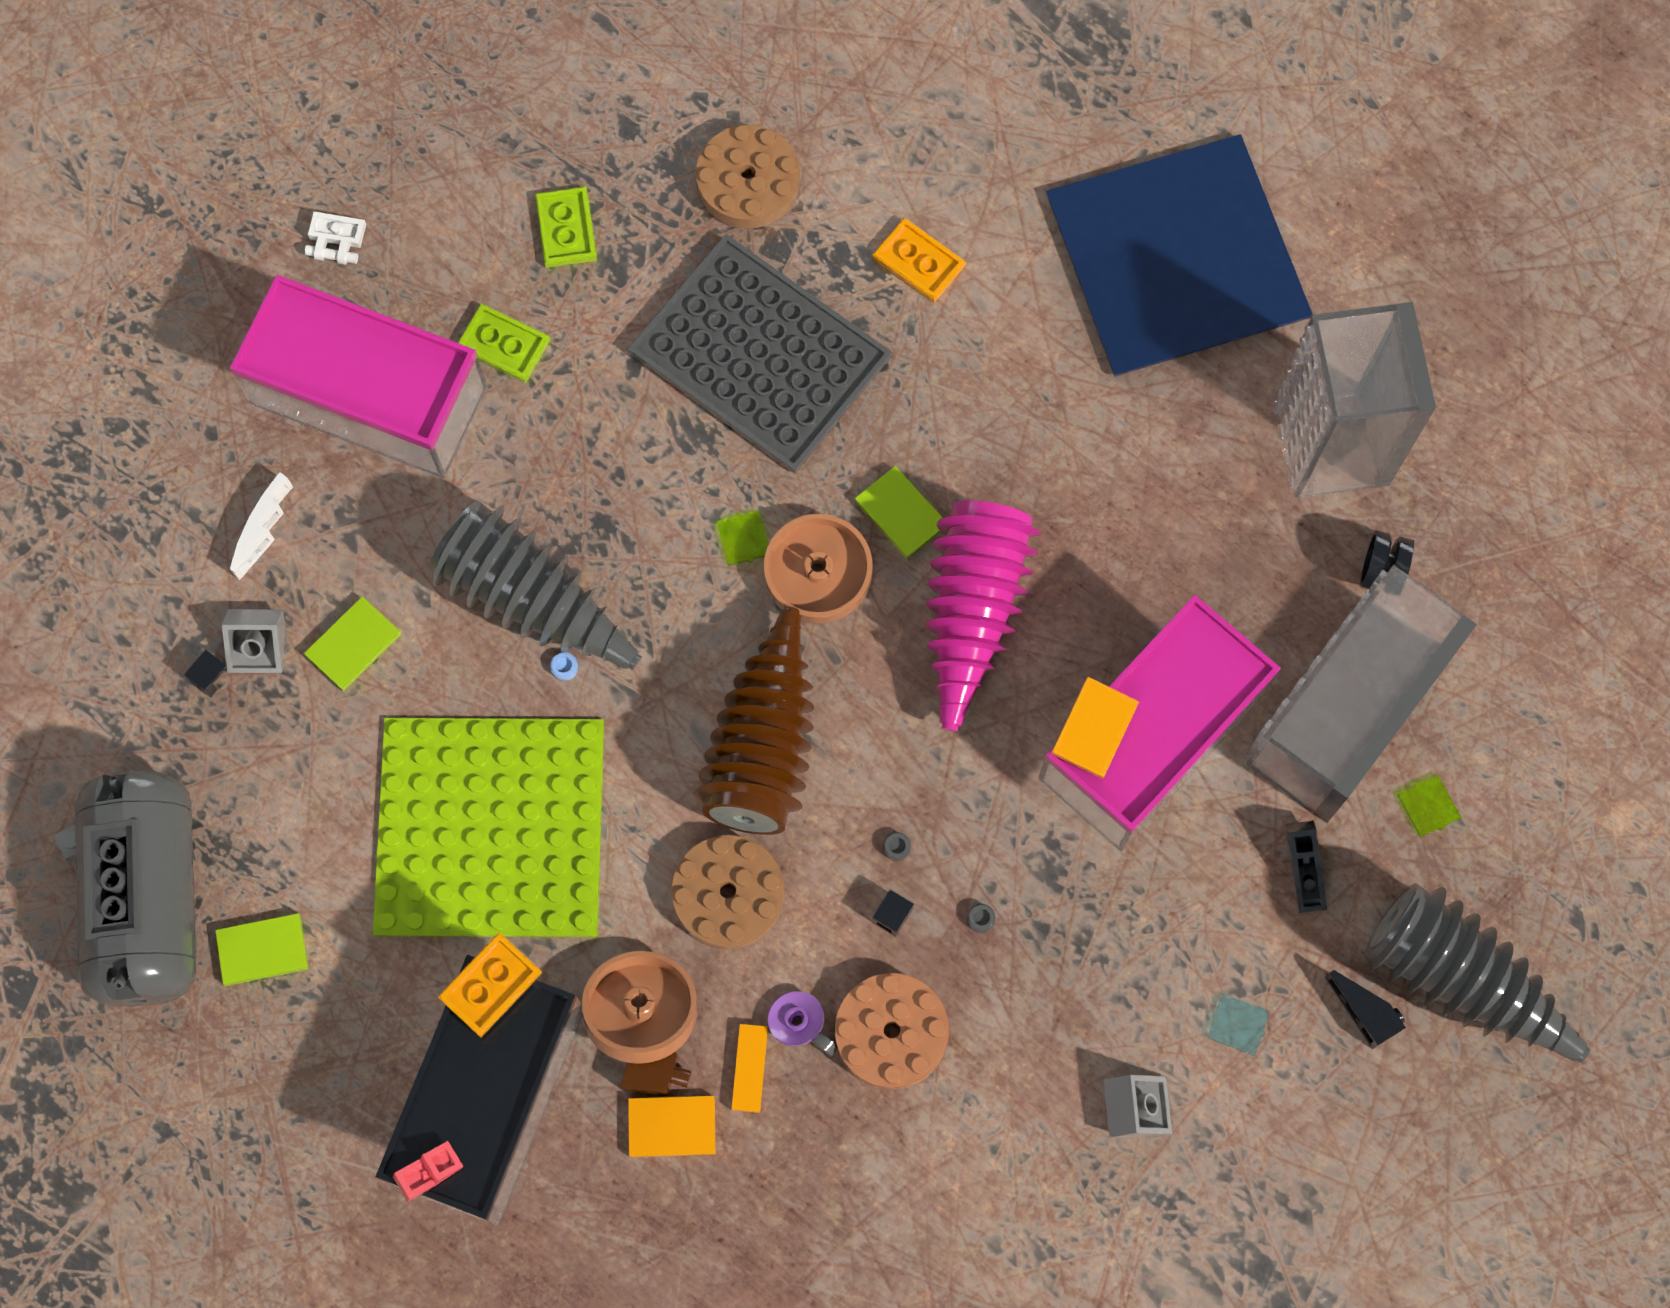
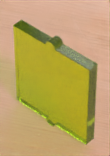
(743, 537)
(1429, 806)

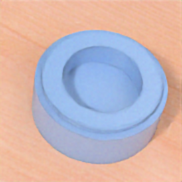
(564, 666)

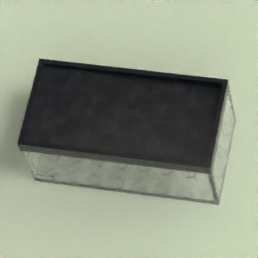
(485, 1098)

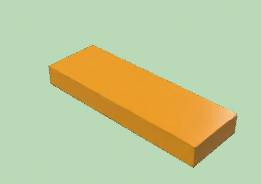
(749, 1068)

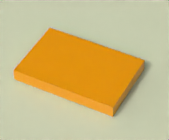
(919, 260)
(1095, 727)
(490, 984)
(672, 1126)

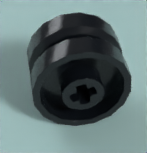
(1381, 558)

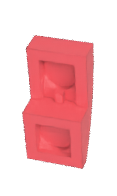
(427, 1171)

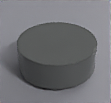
(896, 846)
(981, 918)
(824, 1044)

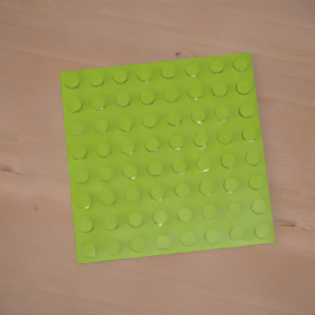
(489, 828)

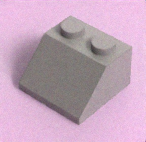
(254, 640)
(1137, 1106)

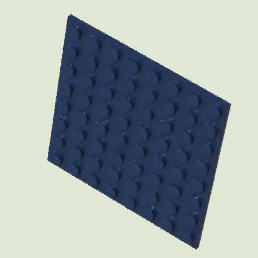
(1178, 255)

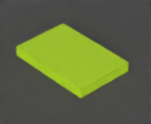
(566, 227)
(504, 342)
(900, 512)
(352, 643)
(262, 949)

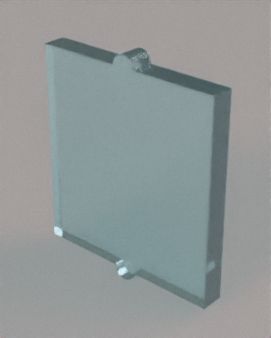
(1238, 1024)

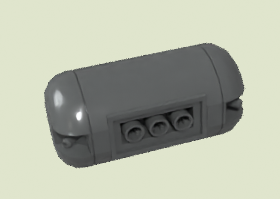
(135, 889)

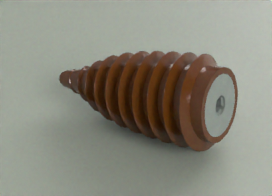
(760, 738)

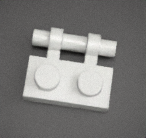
(335, 230)

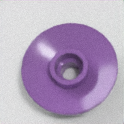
(792, 1007)

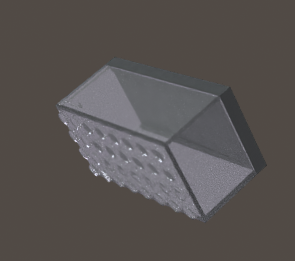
(1353, 399)
(1358, 692)

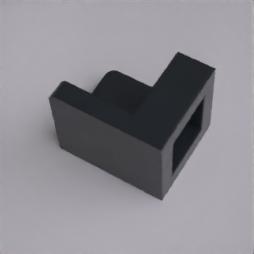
(205, 672)
(892, 913)

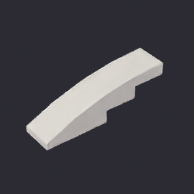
(256, 533)

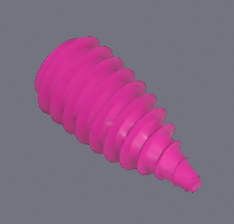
(975, 597)

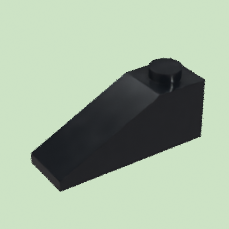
(1306, 866)
(1370, 1013)

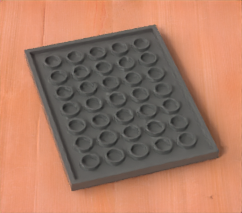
(760, 353)

